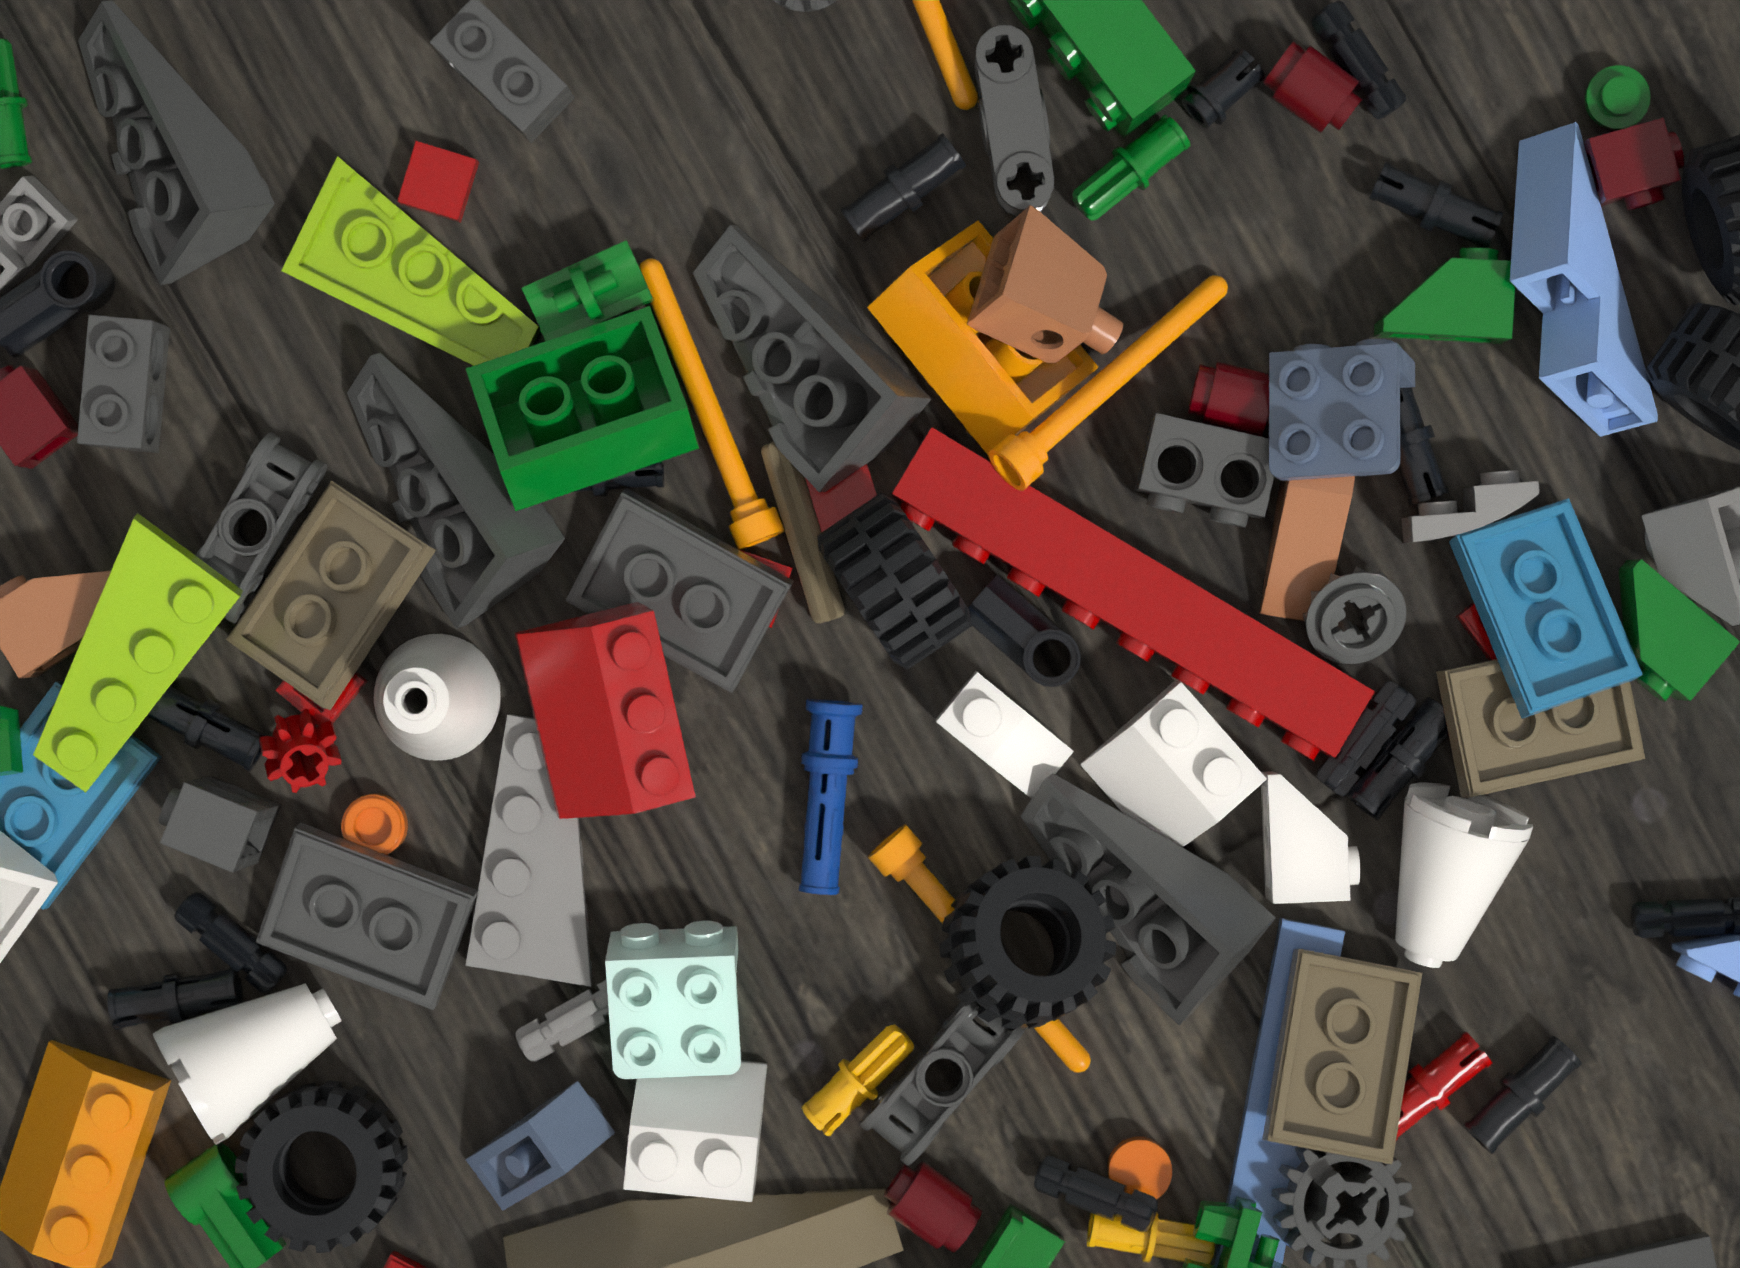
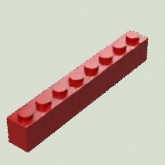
(1133, 595)

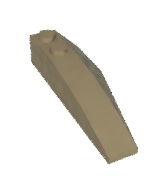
(699, 1232)

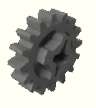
(1321, 1218)

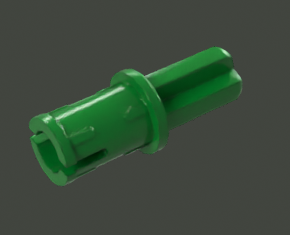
(13, 138)
(1130, 168)

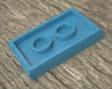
(1545, 608)
(54, 816)

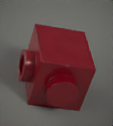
(1635, 163)
(31, 417)

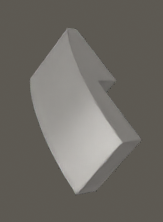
(29, 229)
(1483, 504)

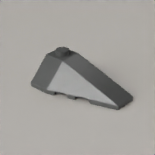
(185, 167)
(817, 375)
(450, 495)
(1170, 909)

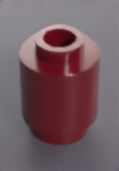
(1313, 87)
(1231, 398)
(932, 1206)

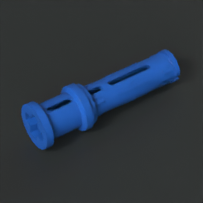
(829, 764)

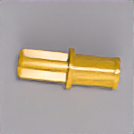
(857, 1079)
(1162, 1240)

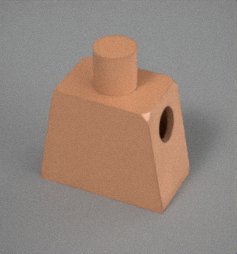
(1042, 292)

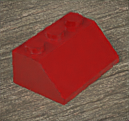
(605, 713)

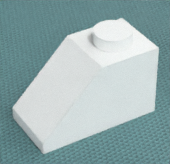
(1003, 734)
(1303, 848)

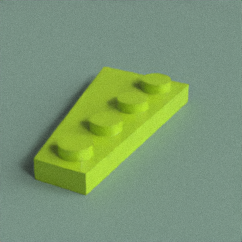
(394, 270)
(138, 641)

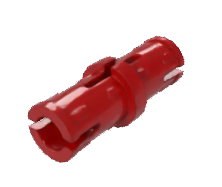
(1439, 1079)

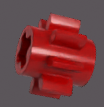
(300, 751)

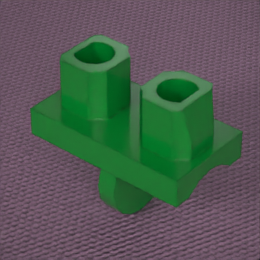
(588, 292)
(1236, 1230)

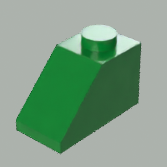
(1457, 302)
(1669, 634)

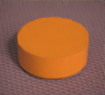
(375, 823)
(1140, 1166)

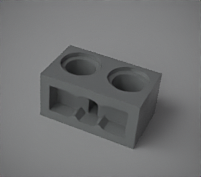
(502, 69)
(123, 384)
(1209, 452)
(218, 822)

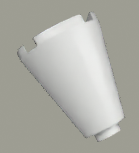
(459, 691)
(1451, 868)
(246, 1053)

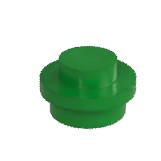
(1617, 97)

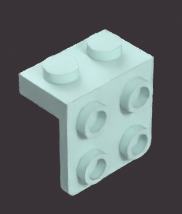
(673, 1000)

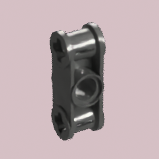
(1013, 119)
(277, 500)
(925, 1108)

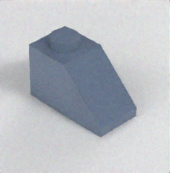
(541, 1146)

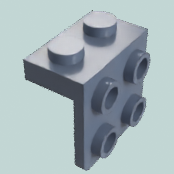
(1336, 409)

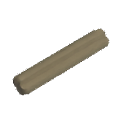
(802, 531)

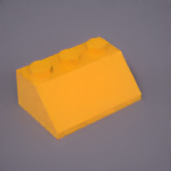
(978, 377)
(79, 1156)

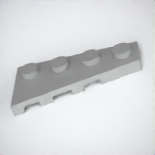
(531, 878)

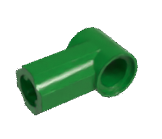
(208, 1196)

